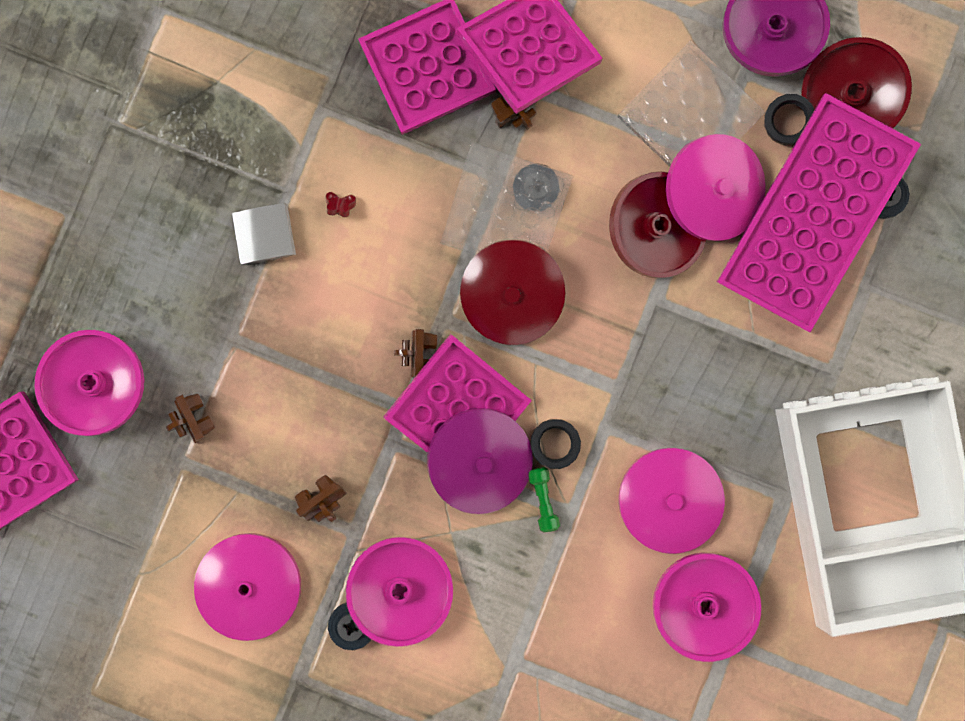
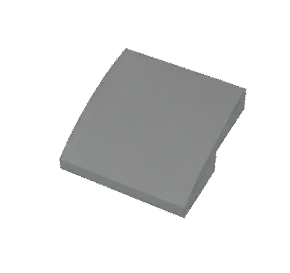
(264, 233)

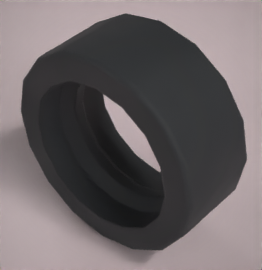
(780, 101)
(573, 452)

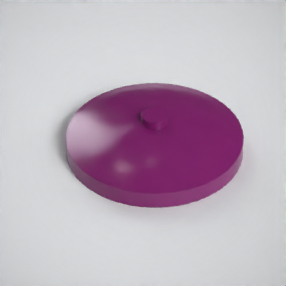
(775, 34)
(479, 460)

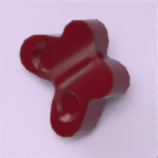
(339, 205)

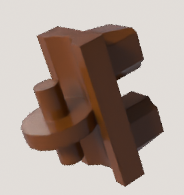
(505, 114)
(419, 342)
(186, 406)
(322, 504)

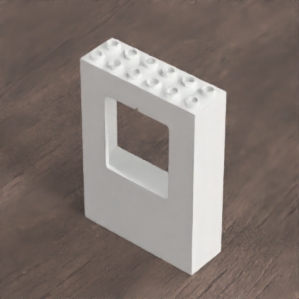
(892, 568)

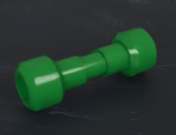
(548, 521)

